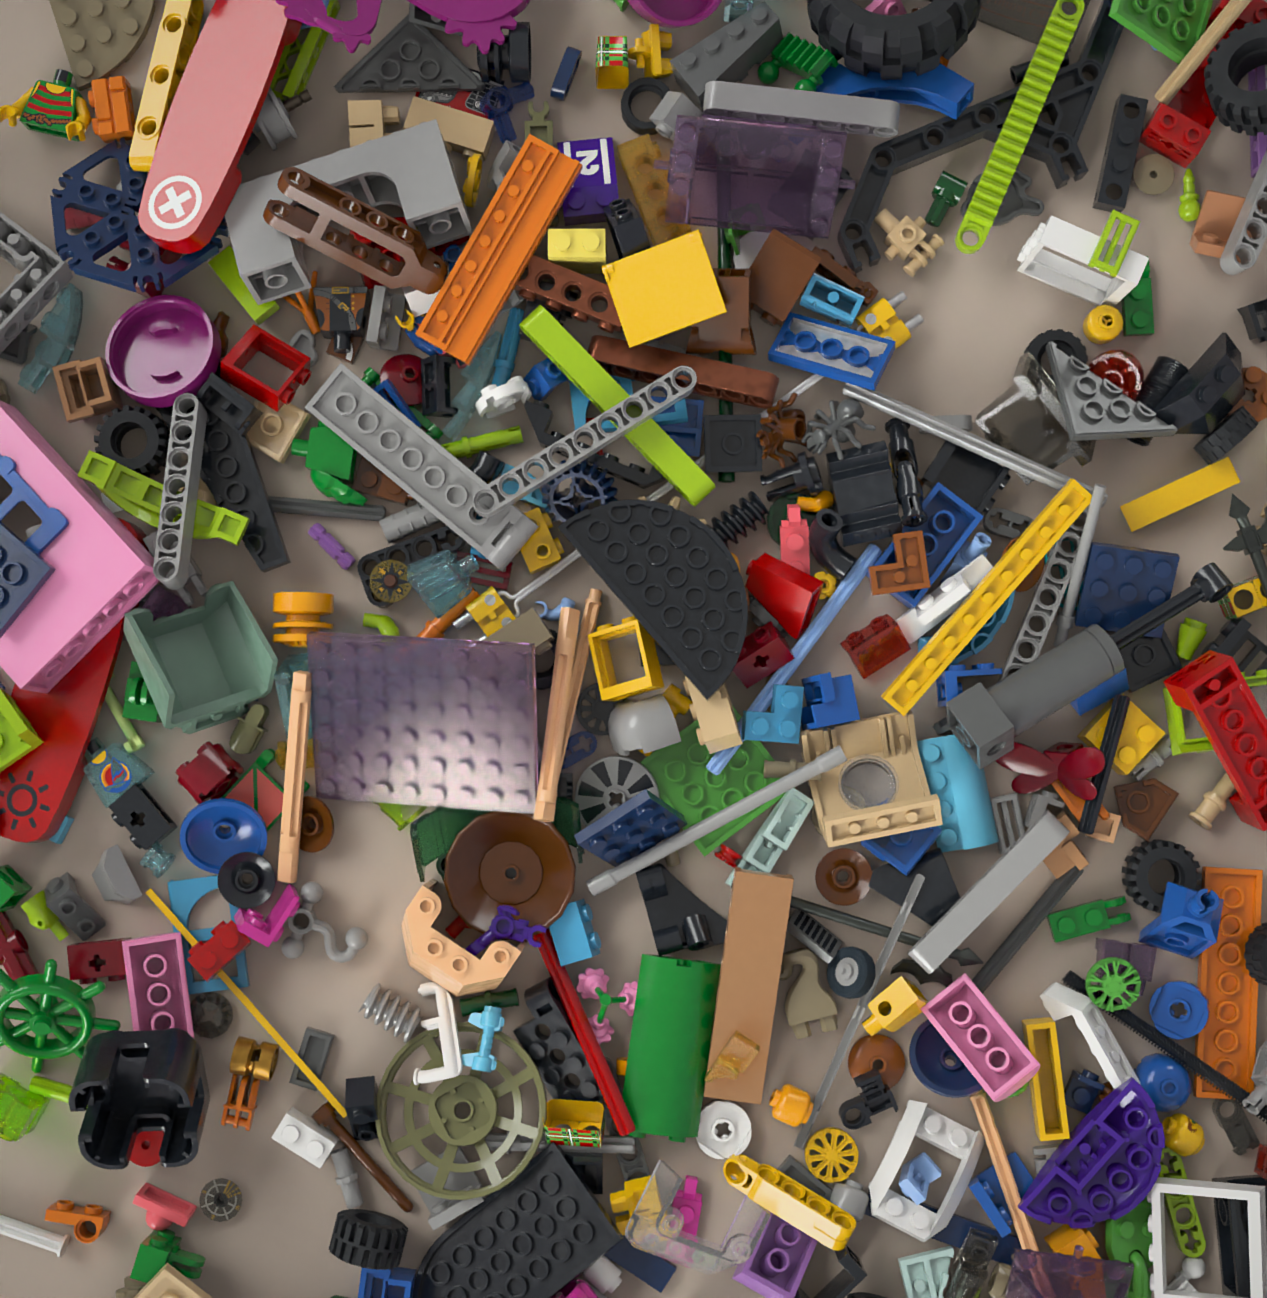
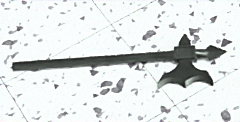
(1249, 538)
(964, 957)

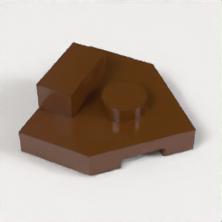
(1144, 805)

